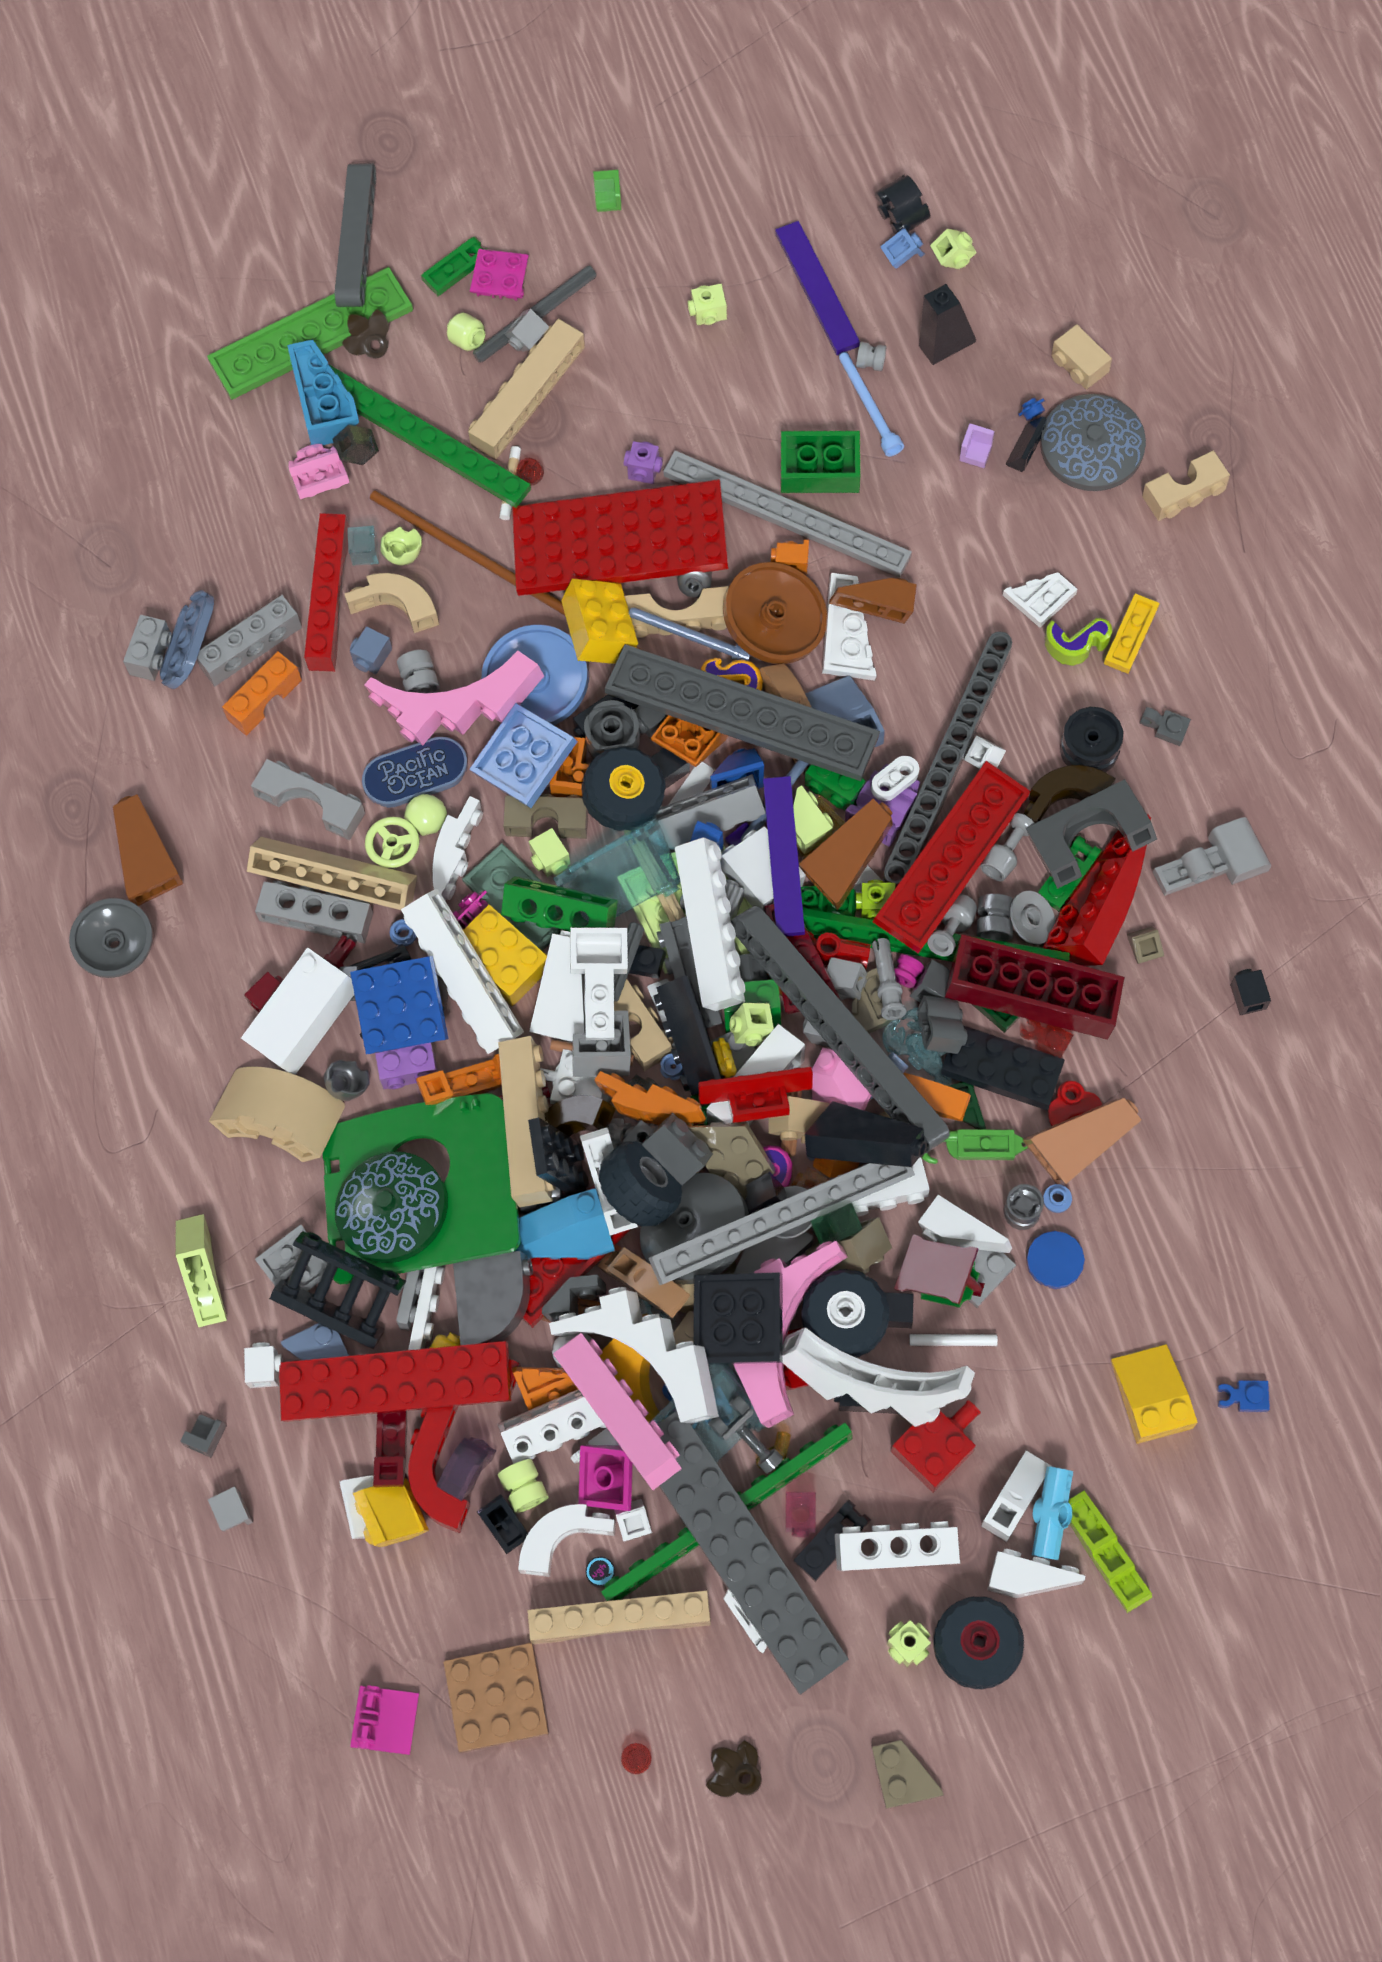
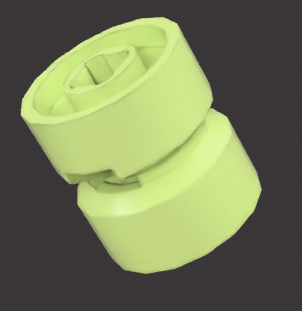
(522, 1484)

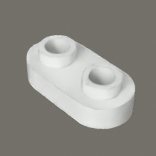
(893, 779)

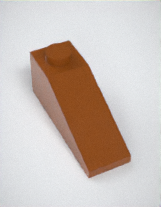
(882, 598)

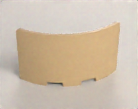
(280, 1107)

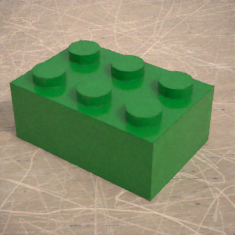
(820, 461)

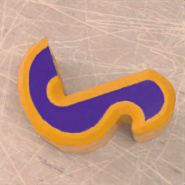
(737, 671)

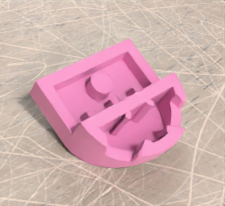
(317, 470)

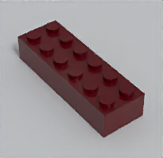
(1035, 987)

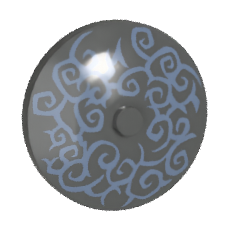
(1093, 442)

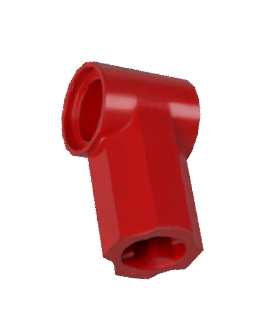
(843, 949)

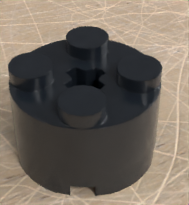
(902, 204)

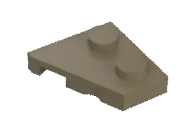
(869, 1007)
(902, 1776)

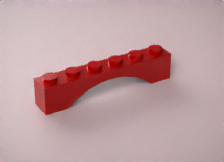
(324, 602)

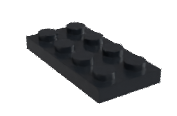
(1005, 1068)
(557, 1157)

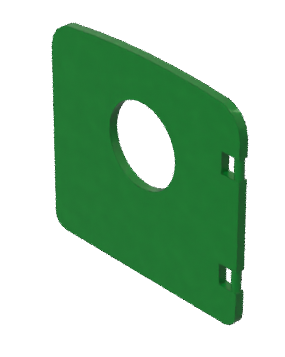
(480, 1210)

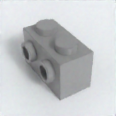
(147, 647)

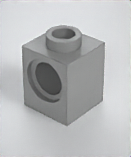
(526, 330)

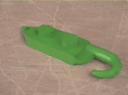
(982, 1145)

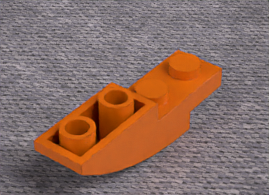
(650, 1105)

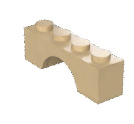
(703, 614)

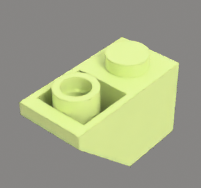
(810, 824)

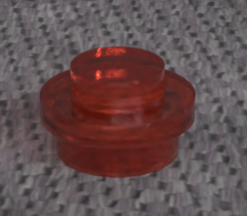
(636, 1758)

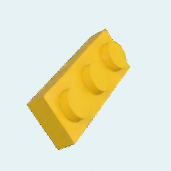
(1131, 633)

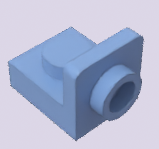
(902, 247)

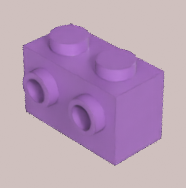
(404, 1065)

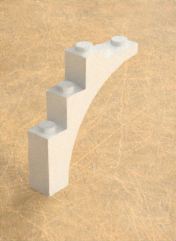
(680, 1365)
(873, 1386)

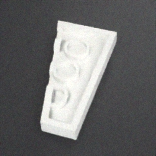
(846, 637)

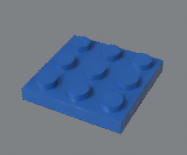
(399, 1005)

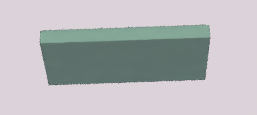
(492, 875)

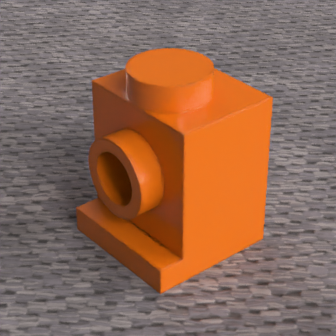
(792, 555)

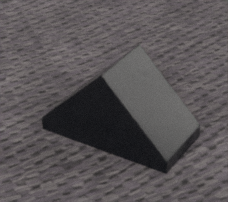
(503, 1524)

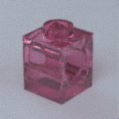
(802, 1500)

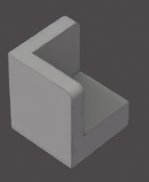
(229, 1509)

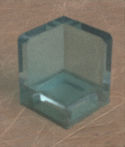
(363, 545)

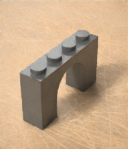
(1111, 806)

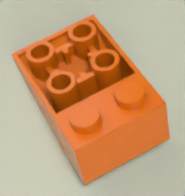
(687, 739)

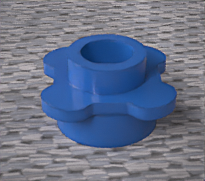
(1032, 409)

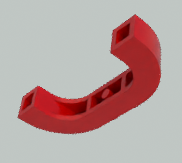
(427, 1447)

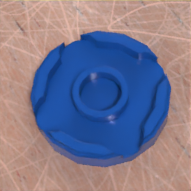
(1055, 1260)

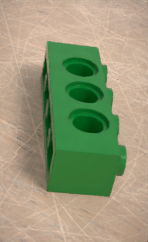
(517, 905)

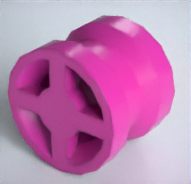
(908, 970)

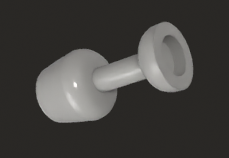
(1001, 858)
(958, 919)

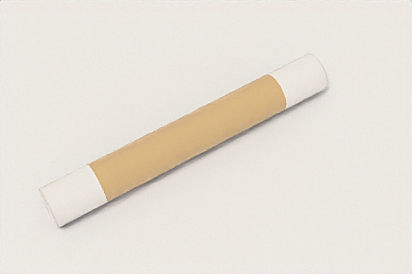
(512, 467)

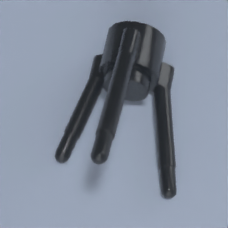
(394, 955)

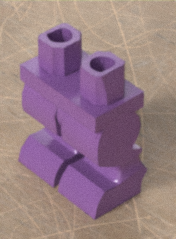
(900, 805)

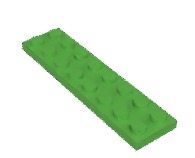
(266, 354)

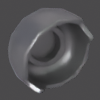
(345, 1080)

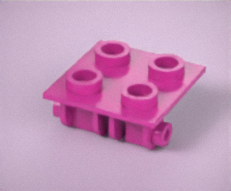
(499, 274)
(471, 905)
(384, 1720)

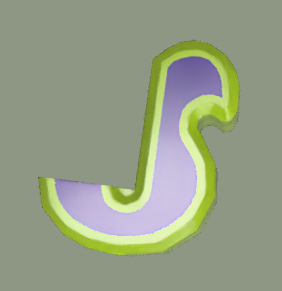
(1077, 648)

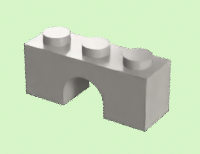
(844, 977)

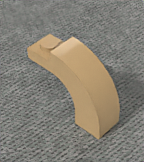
(395, 591)

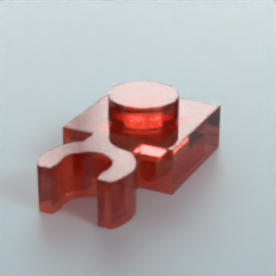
(1050, 1040)

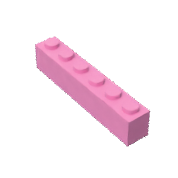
(617, 1411)

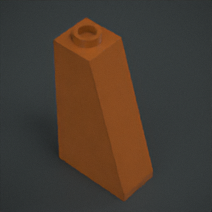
(846, 853)
(144, 859)

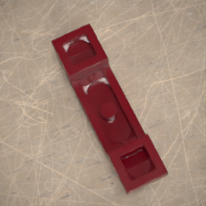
(390, 1449)

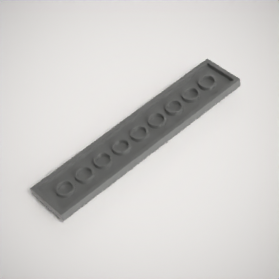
(742, 712)
(747, 1561)

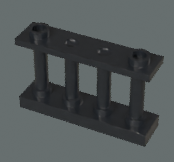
(315, 1304)

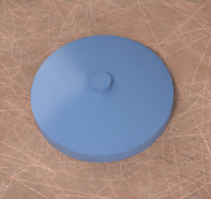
(564, 676)

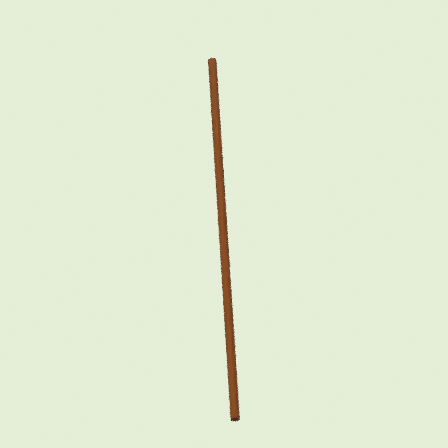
(460, 547)

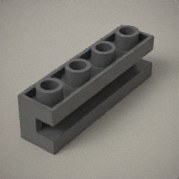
(677, 940)

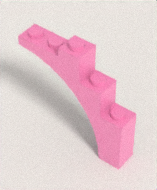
(458, 709)
(766, 1381)

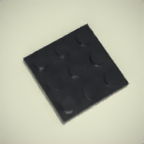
(739, 1317)

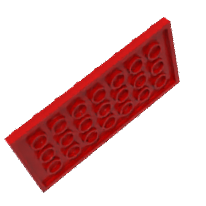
(619, 537)

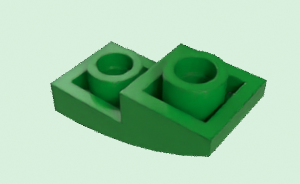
(815, 900)

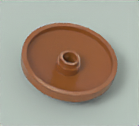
(775, 613)

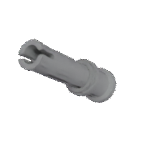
(889, 988)

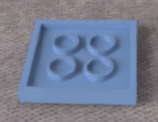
(523, 755)

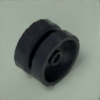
(1092, 739)

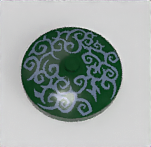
(391, 1207)

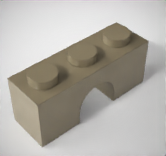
(567, 811)

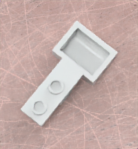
(599, 956)

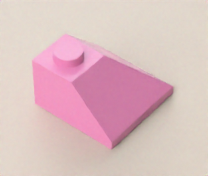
(836, 1082)

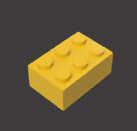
(598, 620)
(506, 954)

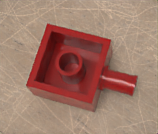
(937, 1447)

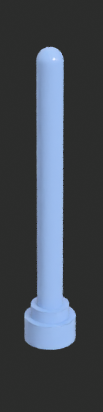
(890, 443)

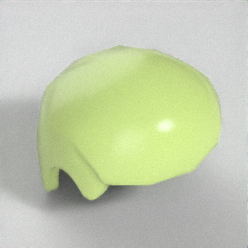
(401, 546)
(426, 814)

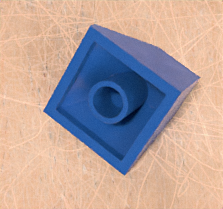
(739, 765)

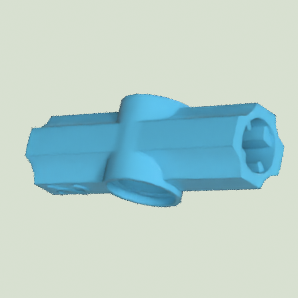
(1052, 1513)

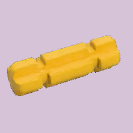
(724, 1058)

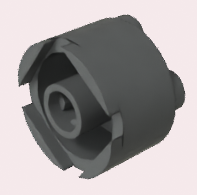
(610, 717)

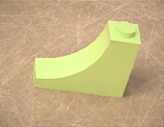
(198, 1270)

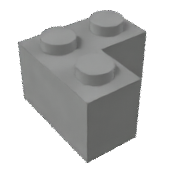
(607, 1056)

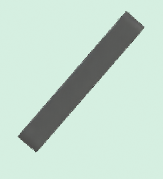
(355, 235)

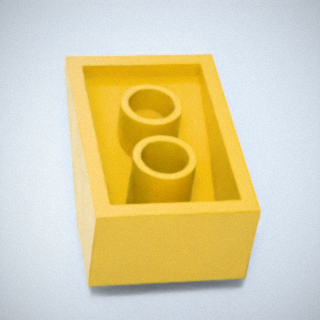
(1153, 1394)

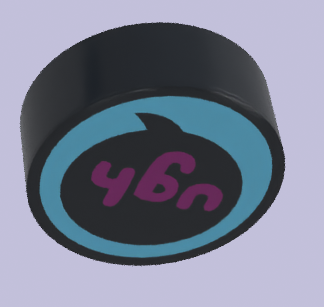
(599, 1571)

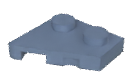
(316, 1343)

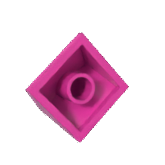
(605, 1477)

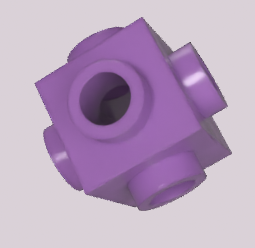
(643, 462)

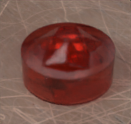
(530, 471)

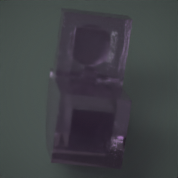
(465, 1467)

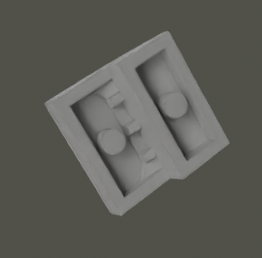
(281, 1258)

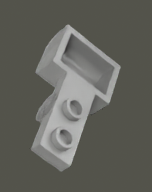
(1233, 852)

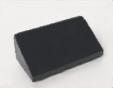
(1026, 444)

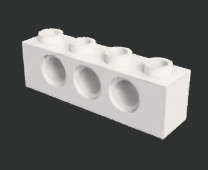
(943, 1551)

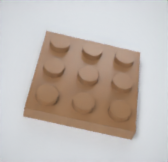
(495, 1697)

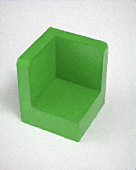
(607, 190)

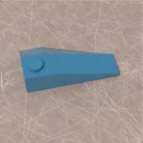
(322, 395)
(566, 1229)

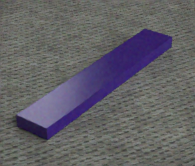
(817, 287)
(784, 856)

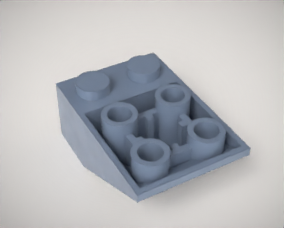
(846, 701)

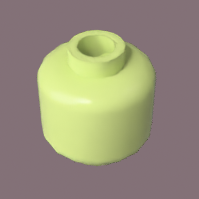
(465, 331)

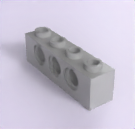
(248, 640)
(353, 926)

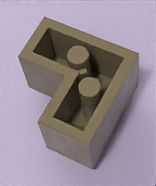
(862, 1248)

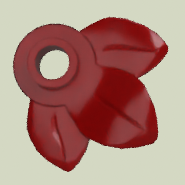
(1064, 1108)

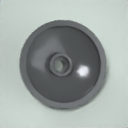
(100, 927)

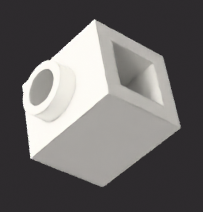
(262, 1365)

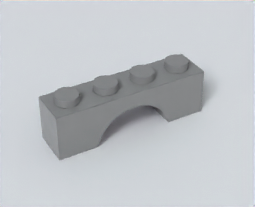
(280, 784)

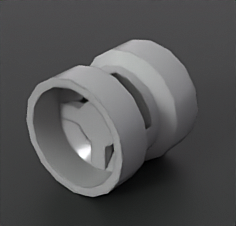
(871, 356)

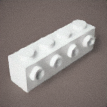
(549, 1426)

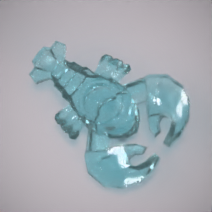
(913, 1046)

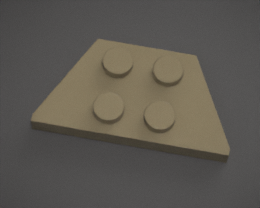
(735, 1153)

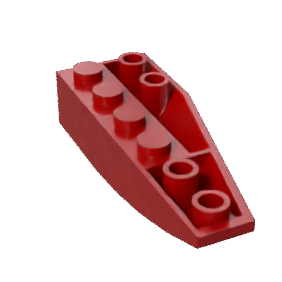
(1098, 905)

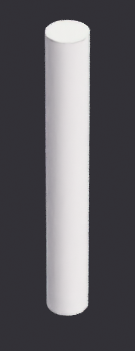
(953, 1339)

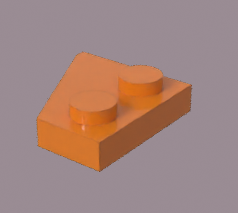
(542, 1384)

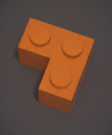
(571, 773)

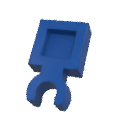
(1250, 1396)

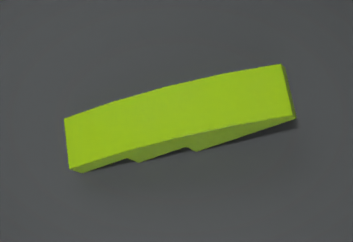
(1107, 1553)

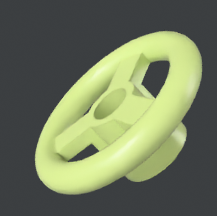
(395, 851)

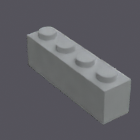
(721, 806)

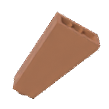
(1081, 1139)

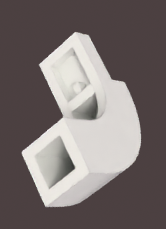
(597, 1147)
(552, 1529)

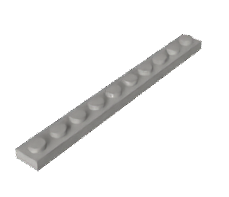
(792, 515)
(775, 1220)

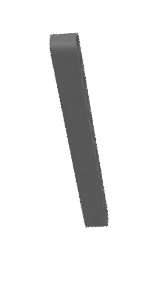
(950, 749)
(837, 1025)

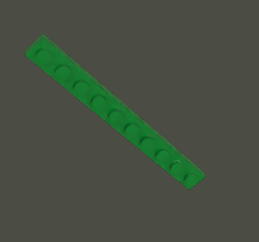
(435, 443)
(867, 932)
(761, 1489)

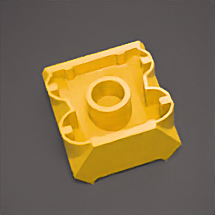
(389, 1514)

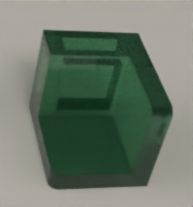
(836, 1224)

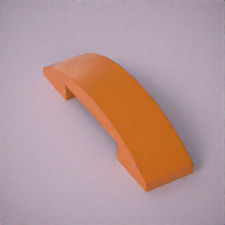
(461, 1082)

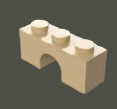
(1168, 498)
(651, 1042)

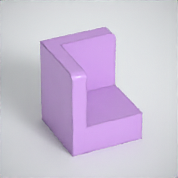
(976, 445)

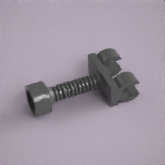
(768, 1458)

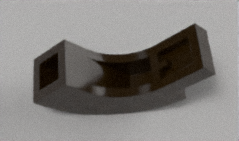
(1064, 783)
(580, 1114)

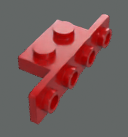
(757, 1094)

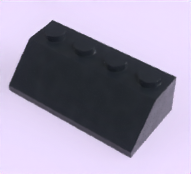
(689, 1033)

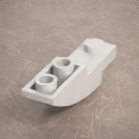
(449, 857)

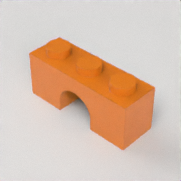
(247, 705)

